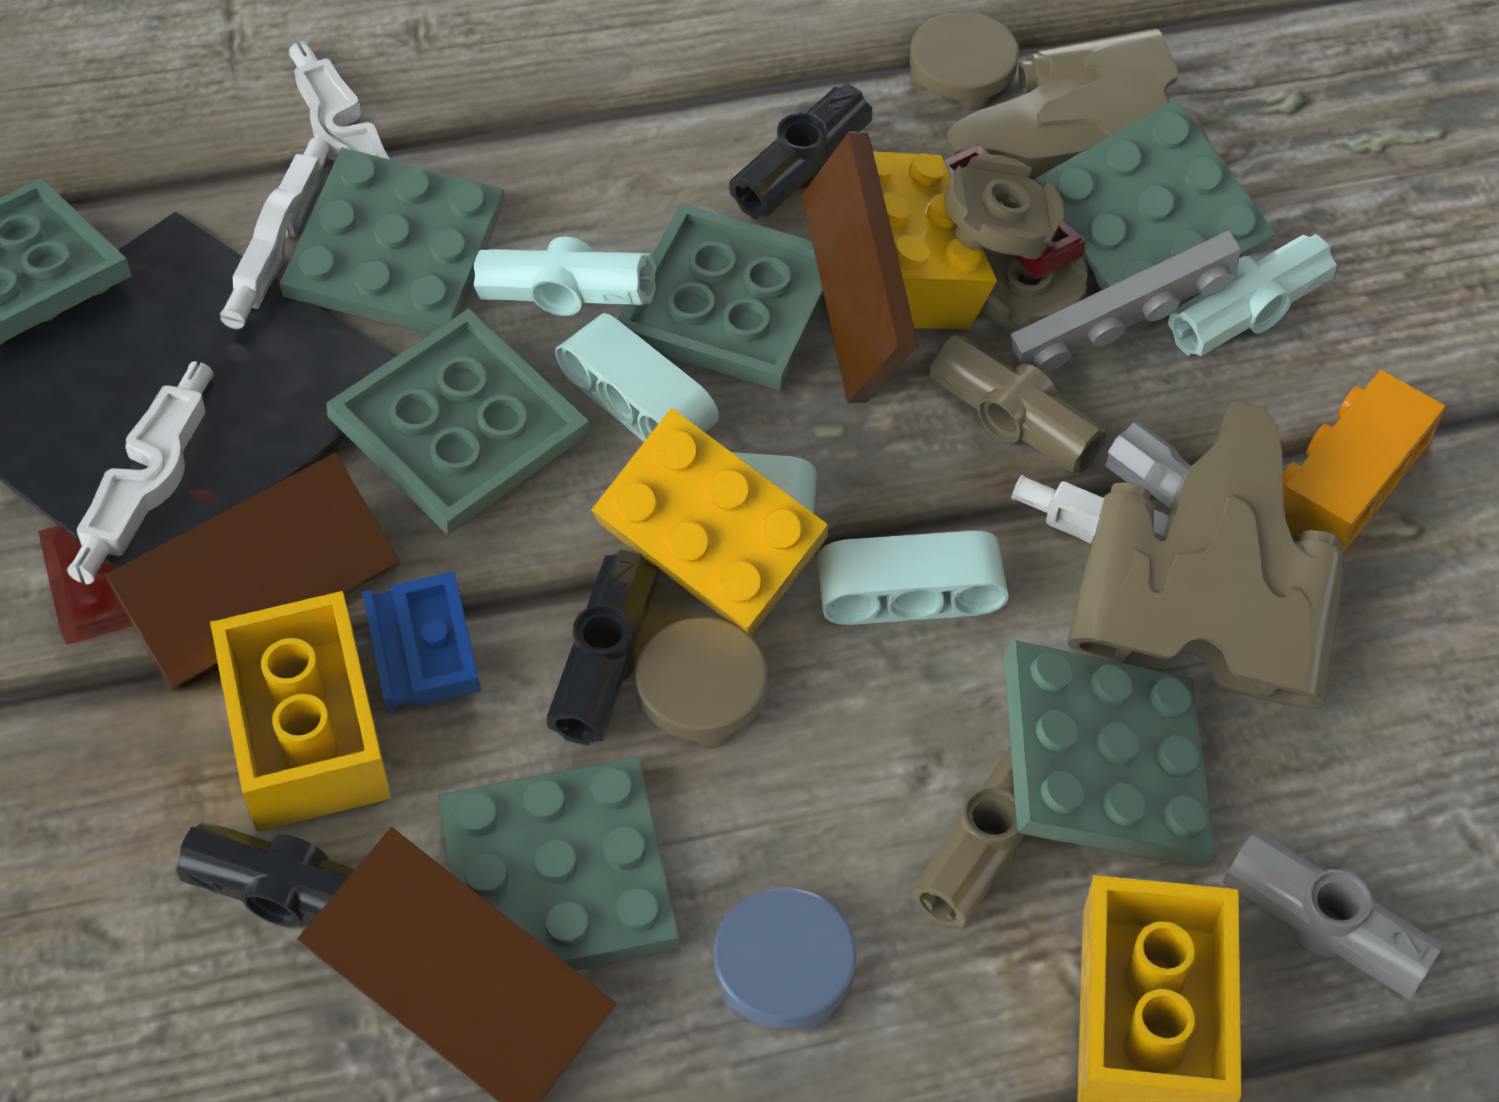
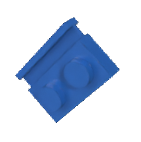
(421, 642)

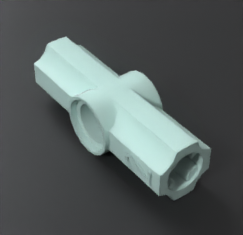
(565, 276)
(1255, 296)

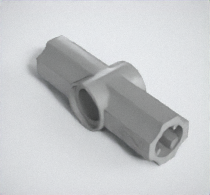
(1367, 938)

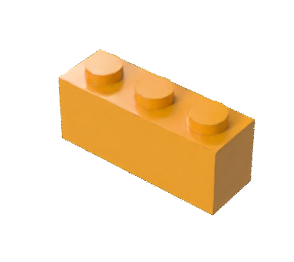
(1359, 458)

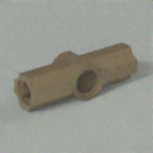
(1018, 403)
(971, 858)

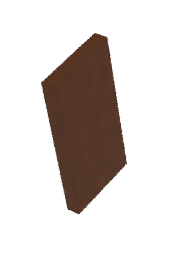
(859, 268)
(268, 551)
(456, 972)

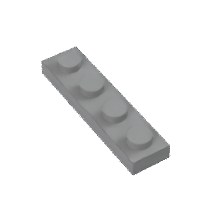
(1144, 295)

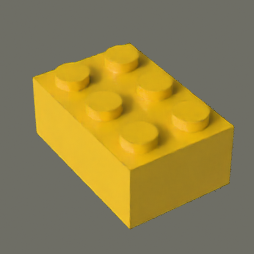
(940, 275)
(710, 522)
(299, 711)
(1159, 993)

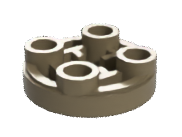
(964, 57)
(701, 679)

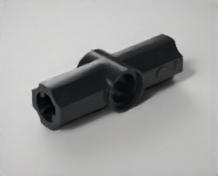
(799, 151)
(595, 675)
(275, 879)

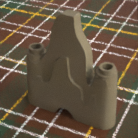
(1073, 100)
(1220, 578)

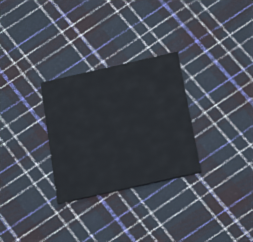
(96, 368)

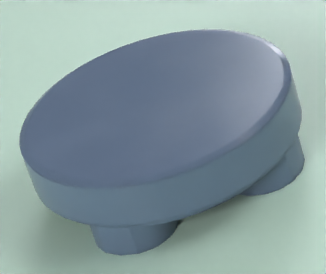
(784, 958)

